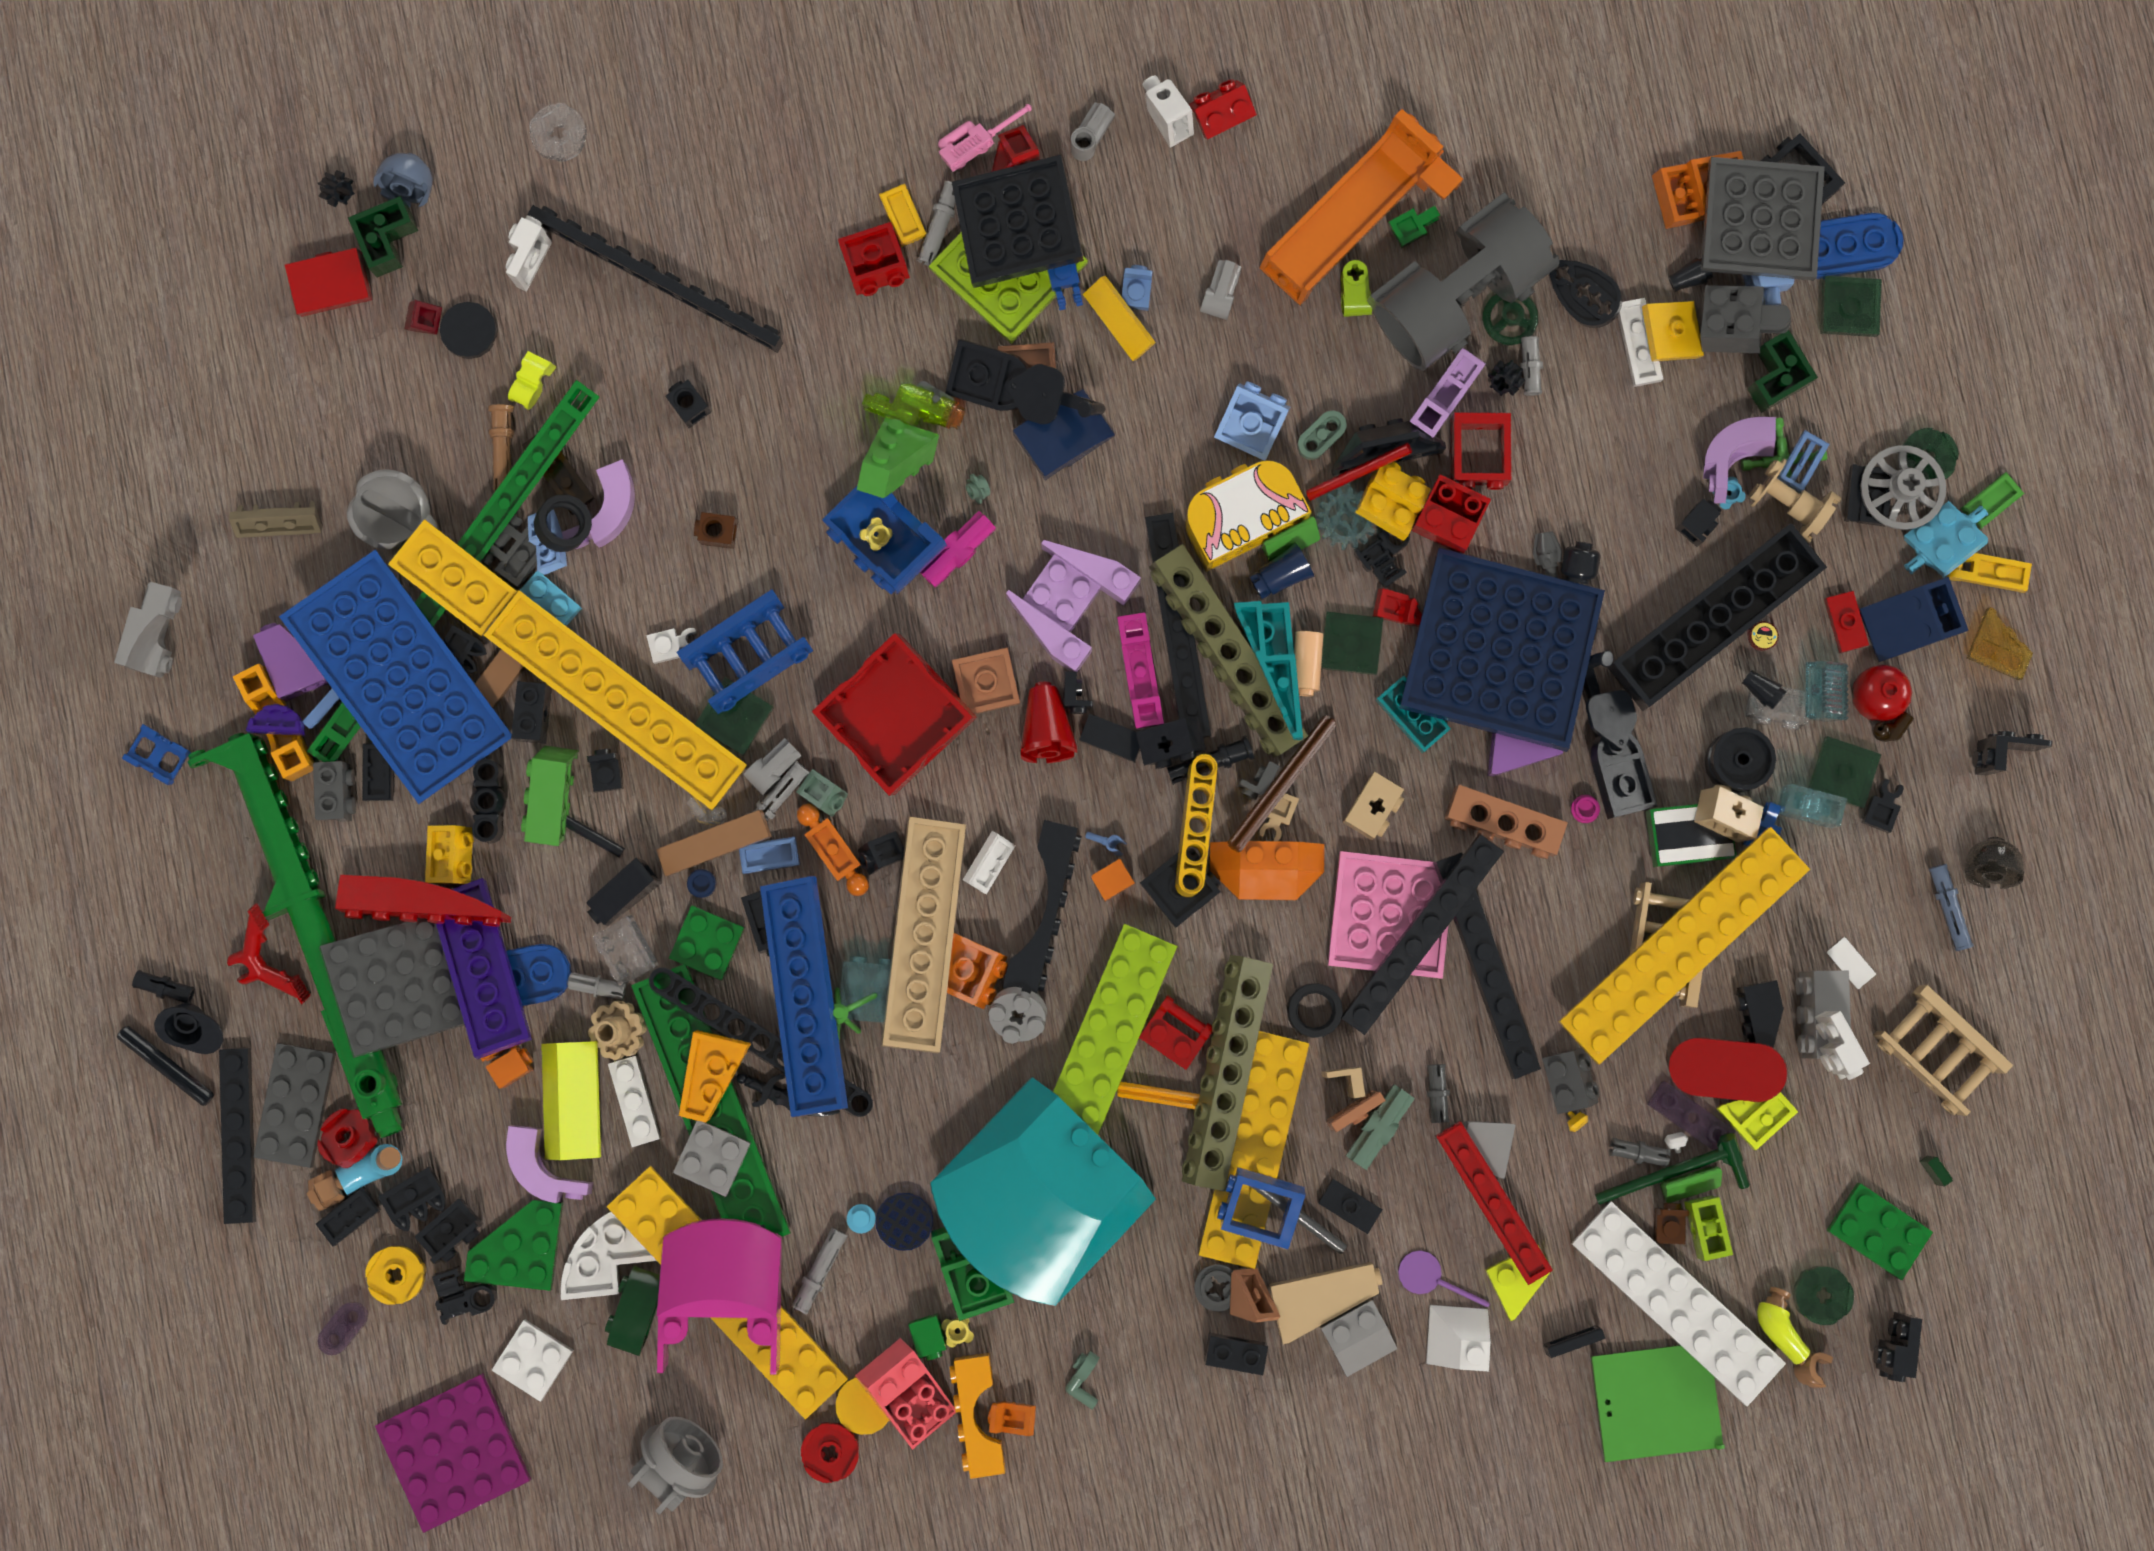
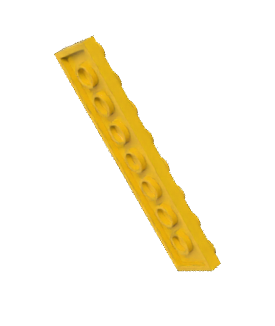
(1258, 1144)

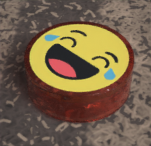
(1763, 636)

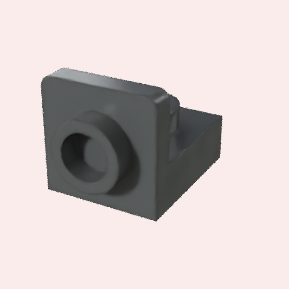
(1264, 778)

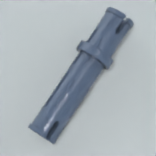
(1941, 875)

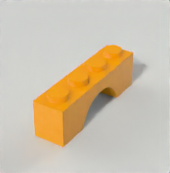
(287, 750)
(983, 1453)

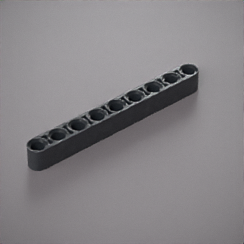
(751, 1030)

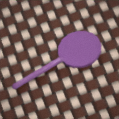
(1422, 1273)

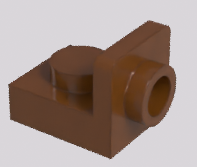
(1670, 1224)

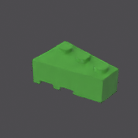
(548, 795)

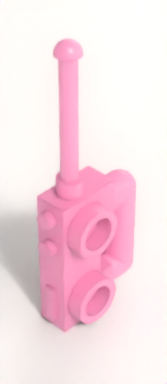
(976, 143)

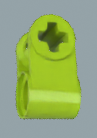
(1355, 293)

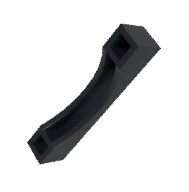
(1055, 849)

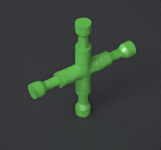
(1782, 452)

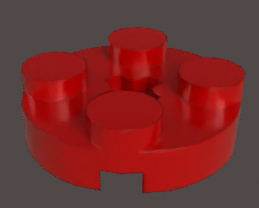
(359, 1143)
(835, 1468)

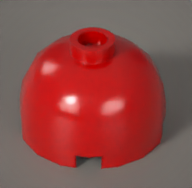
(1882, 693)

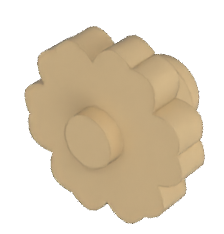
(617, 1030)

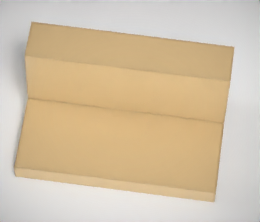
(1353, 1078)

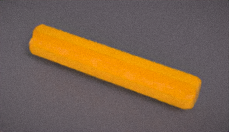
(1157, 1095)

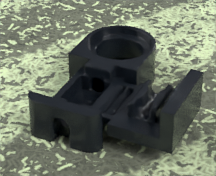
(1381, 560)
(454, 1296)

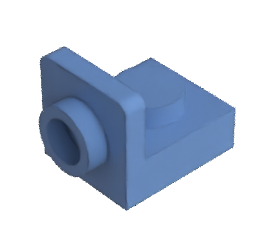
(1137, 287)

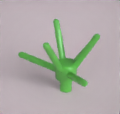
(841, 1012)

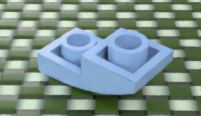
(547, 559)

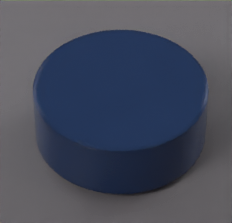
(701, 883)

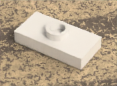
(989, 862)

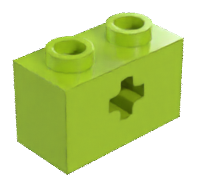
(1708, 1228)

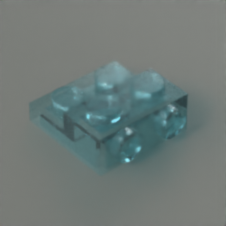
(861, 980)

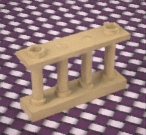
(1642, 897)
(1969, 1042)

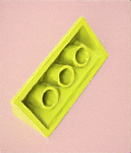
(571, 1100)

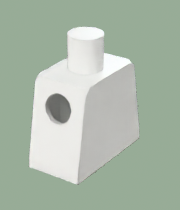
(1168, 110)

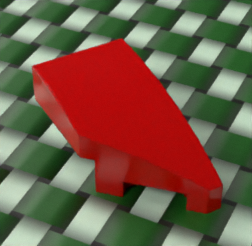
(1397, 608)

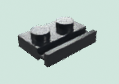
(1855, 508)

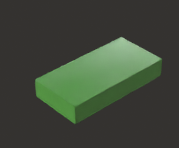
(1994, 498)

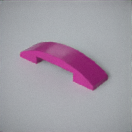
(1140, 670)

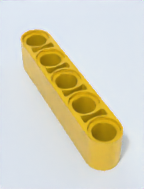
(1202, 812)

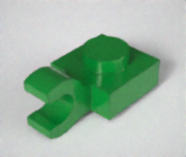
(1411, 227)

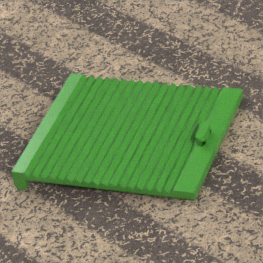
(1656, 1402)

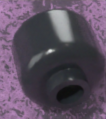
(1580, 563)

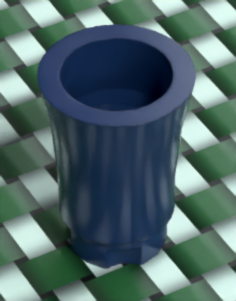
(1281, 572)

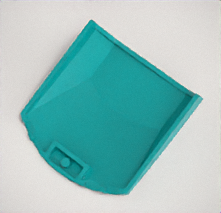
(1037, 1197)

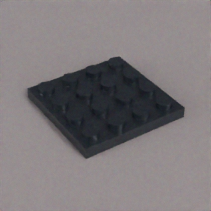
(1017, 221)

